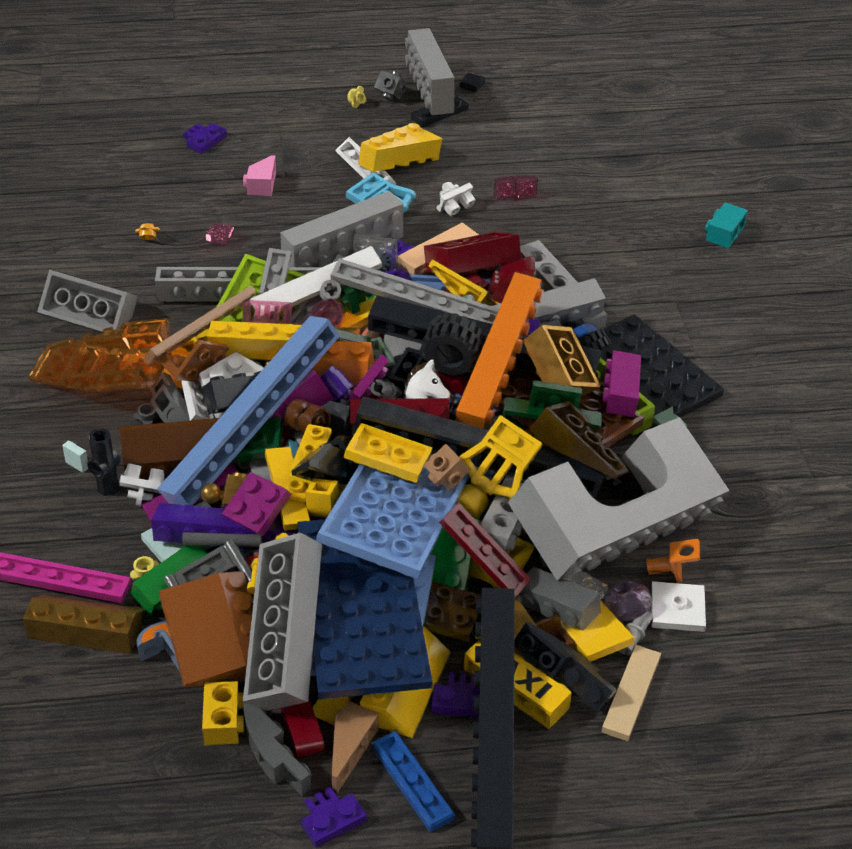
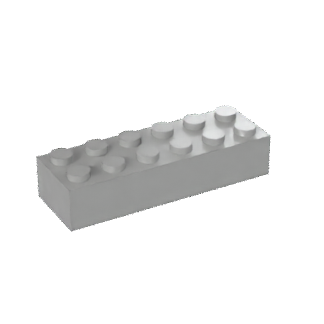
(430, 71)
(324, 238)
(283, 622)

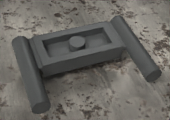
(218, 561)

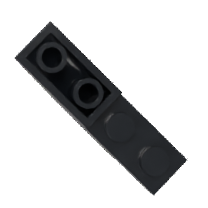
(566, 664)

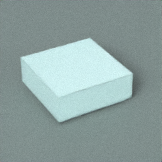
(75, 456)

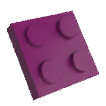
(376, 372)
(256, 504)

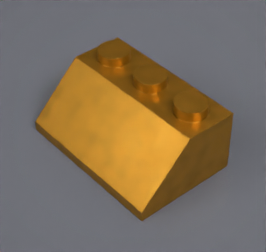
(560, 358)

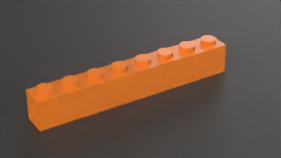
(499, 351)

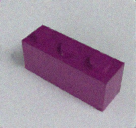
(622, 383)

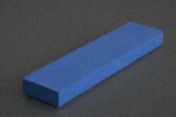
(584, 330)
(413, 781)

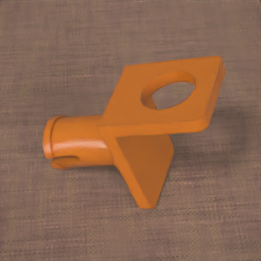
(674, 560)

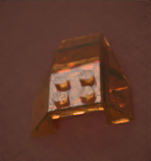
(104, 360)

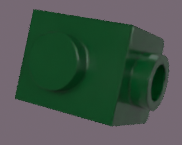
(351, 298)

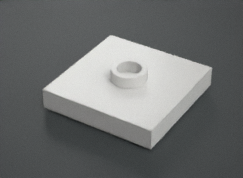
(678, 606)

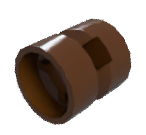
(302, 413)

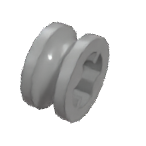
(334, 285)

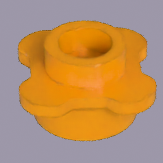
(147, 231)

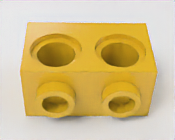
(219, 712)

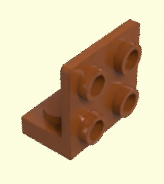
(199, 359)

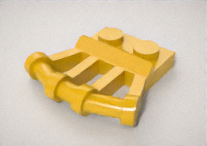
(511, 444)

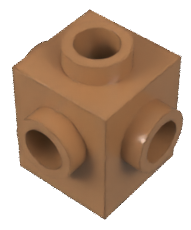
(446, 468)

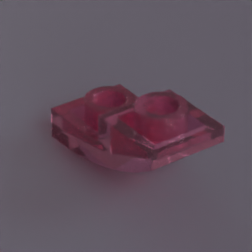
(520, 186)

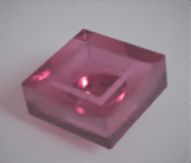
(219, 233)

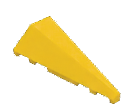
(459, 285)

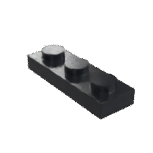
(423, 116)

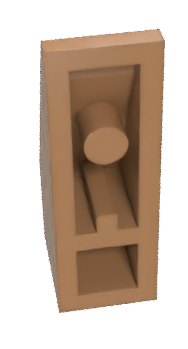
(352, 735)

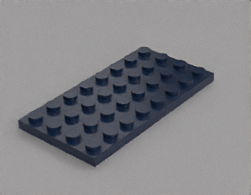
(365, 627)

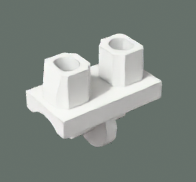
(453, 195)
(132, 480)

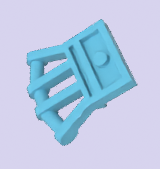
(376, 185)

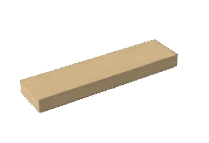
(631, 693)

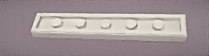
(310, 284)

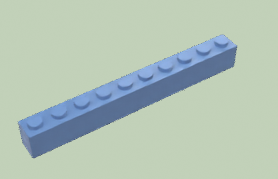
(249, 412)

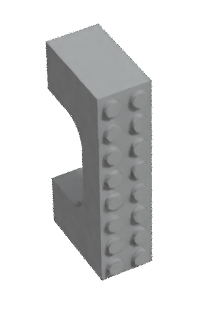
(579, 532)

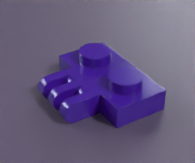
(203, 138)
(456, 697)
(331, 816)

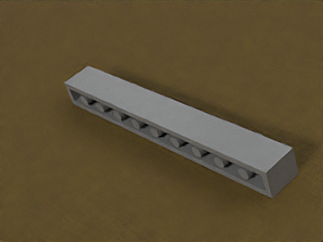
(559, 304)

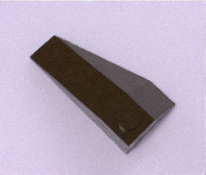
(568, 432)

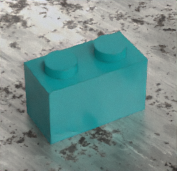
(726, 225)

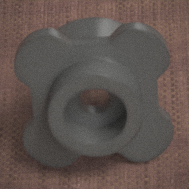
(146, 414)

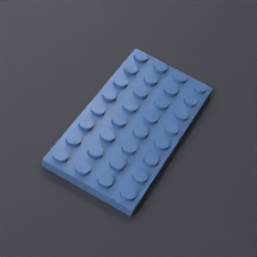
(389, 519)

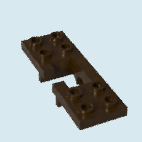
(451, 612)

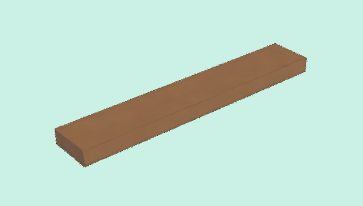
(198, 326)

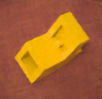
(322, 497)

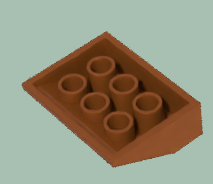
(210, 627)

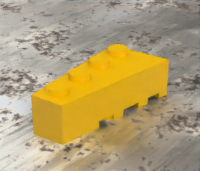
(399, 148)

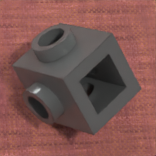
(390, 84)

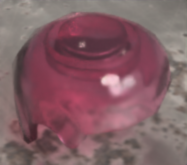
(329, 309)

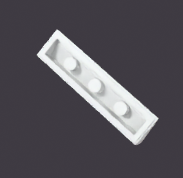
(350, 153)

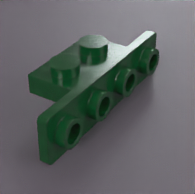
(547, 395)

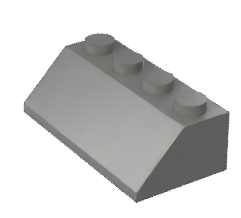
(85, 302)

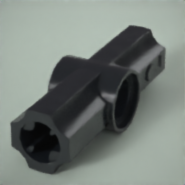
(103, 462)

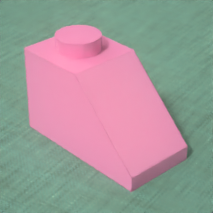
(261, 177)

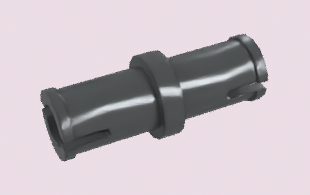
(386, 390)

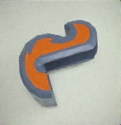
(153, 640)

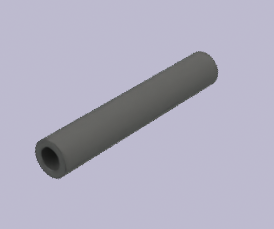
(220, 539)

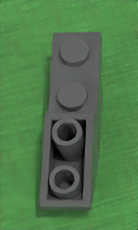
(169, 401)
(271, 752)

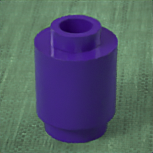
(337, 383)

